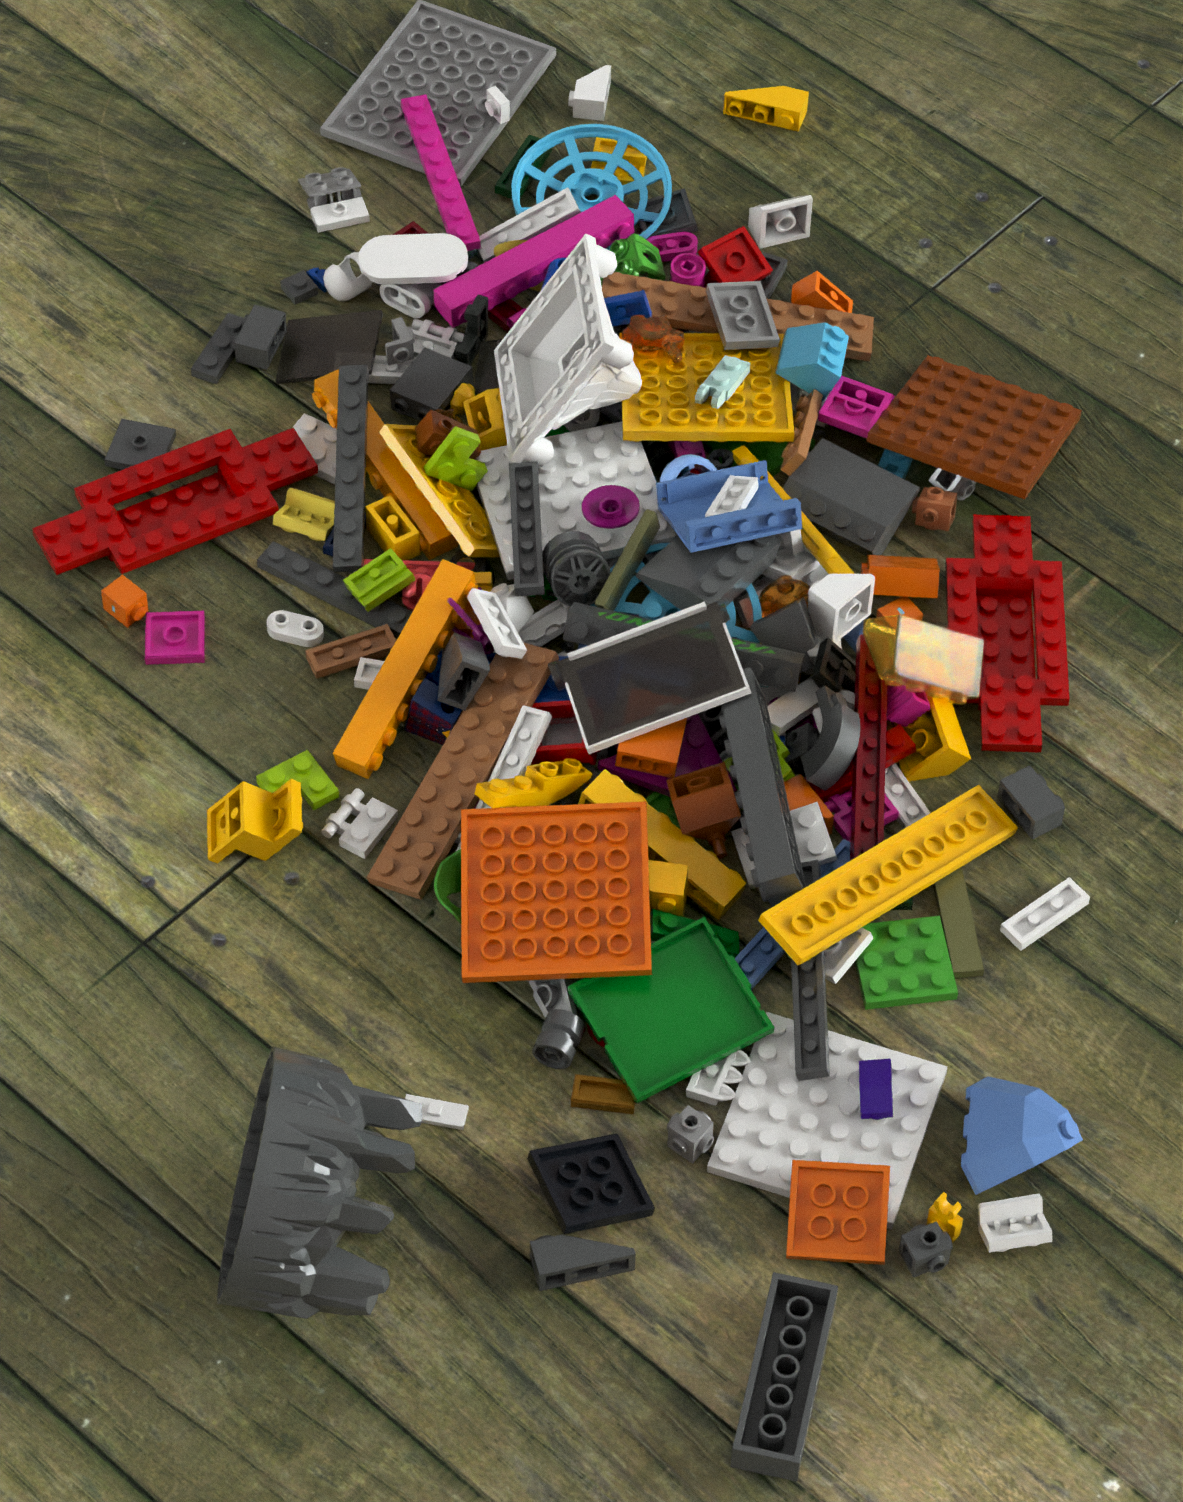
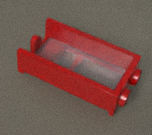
(562, 736)

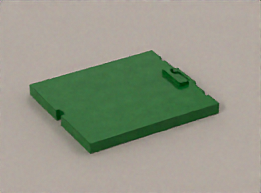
(676, 1019)

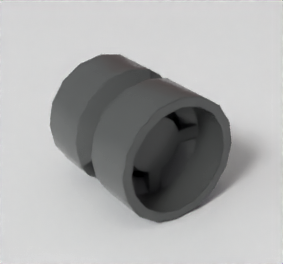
(558, 1038)

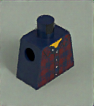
(431, 717)

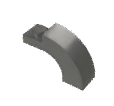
(837, 741)

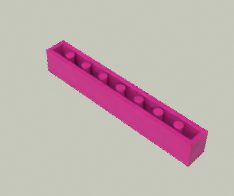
(529, 262)

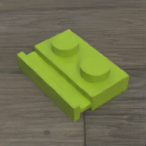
(379, 580)

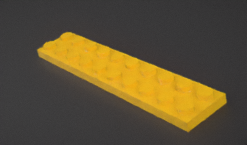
(887, 875)

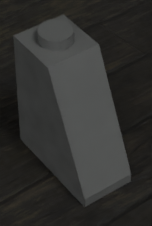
(461, 671)

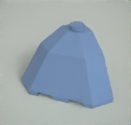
(1011, 1131)

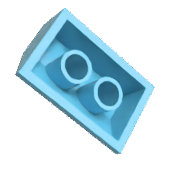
(813, 356)

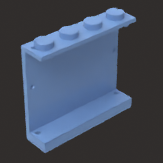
(691, 496)

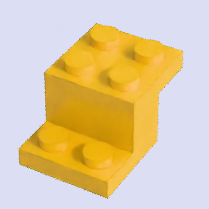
(254, 821)

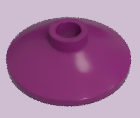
(610, 506)

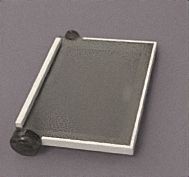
(652, 675)

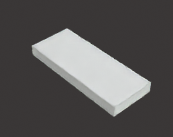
(441, 1112)

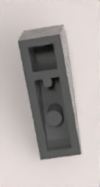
(572, 1260)

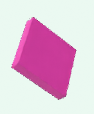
(175, 637)

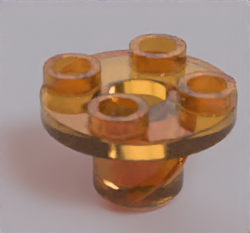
(782, 593)

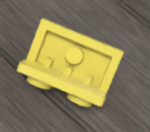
(306, 515)

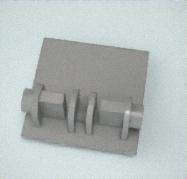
(339, 179)

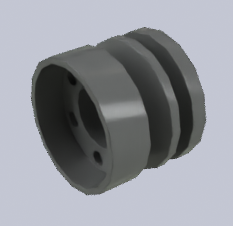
(570, 556)

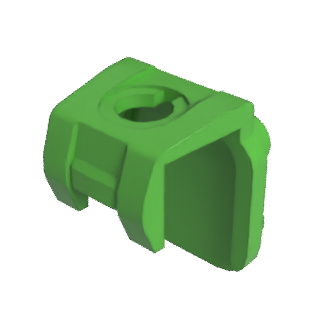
(631, 258)

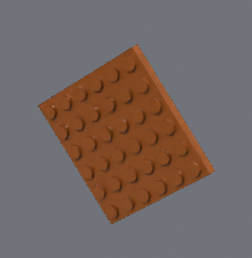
(975, 426)

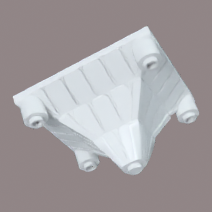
(563, 356)

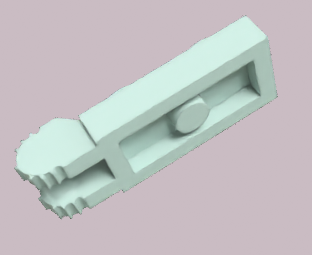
(723, 381)

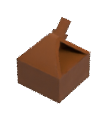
(705, 805)

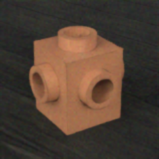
(935, 508)

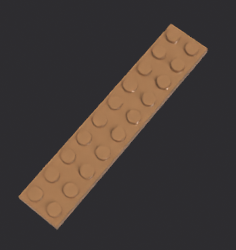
(690, 310)
(465, 759)

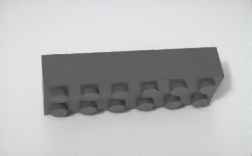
(784, 1377)

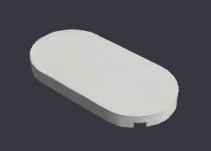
(413, 258)

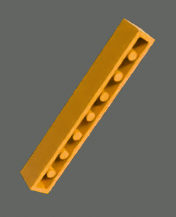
(387, 473)
(404, 671)

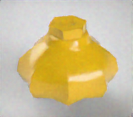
(460, 395)

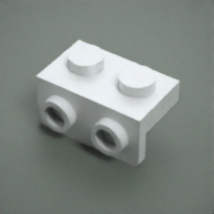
(1013, 1223)

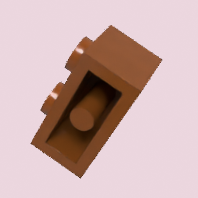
(433, 431)

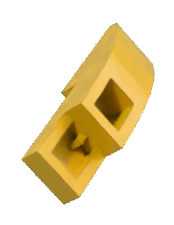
(539, 787)

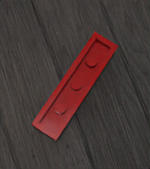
(897, 748)

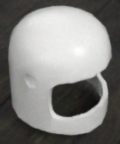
(342, 282)

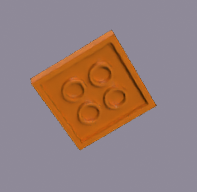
(838, 1212)

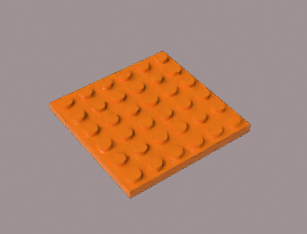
(555, 892)

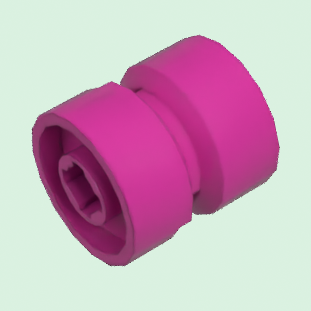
(688, 270)

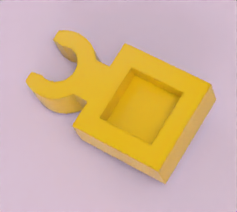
(946, 1216)

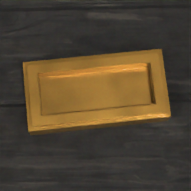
(601, 1094)

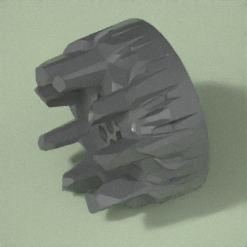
(301, 1188)

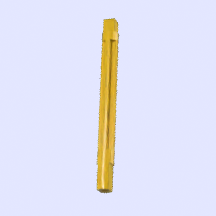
(811, 537)

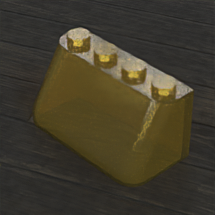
(925, 657)

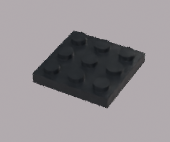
(590, 1183)

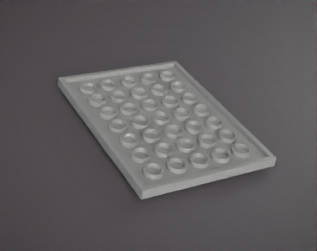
(454, 65)

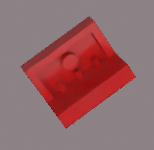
(734, 259)

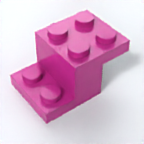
(854, 406)

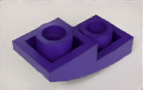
(875, 1089)

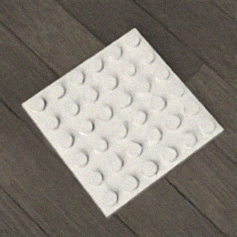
(579, 465)
(820, 1117)

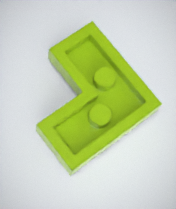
(452, 460)
(315, 783)

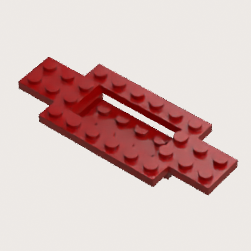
(181, 516)
(993, 603)

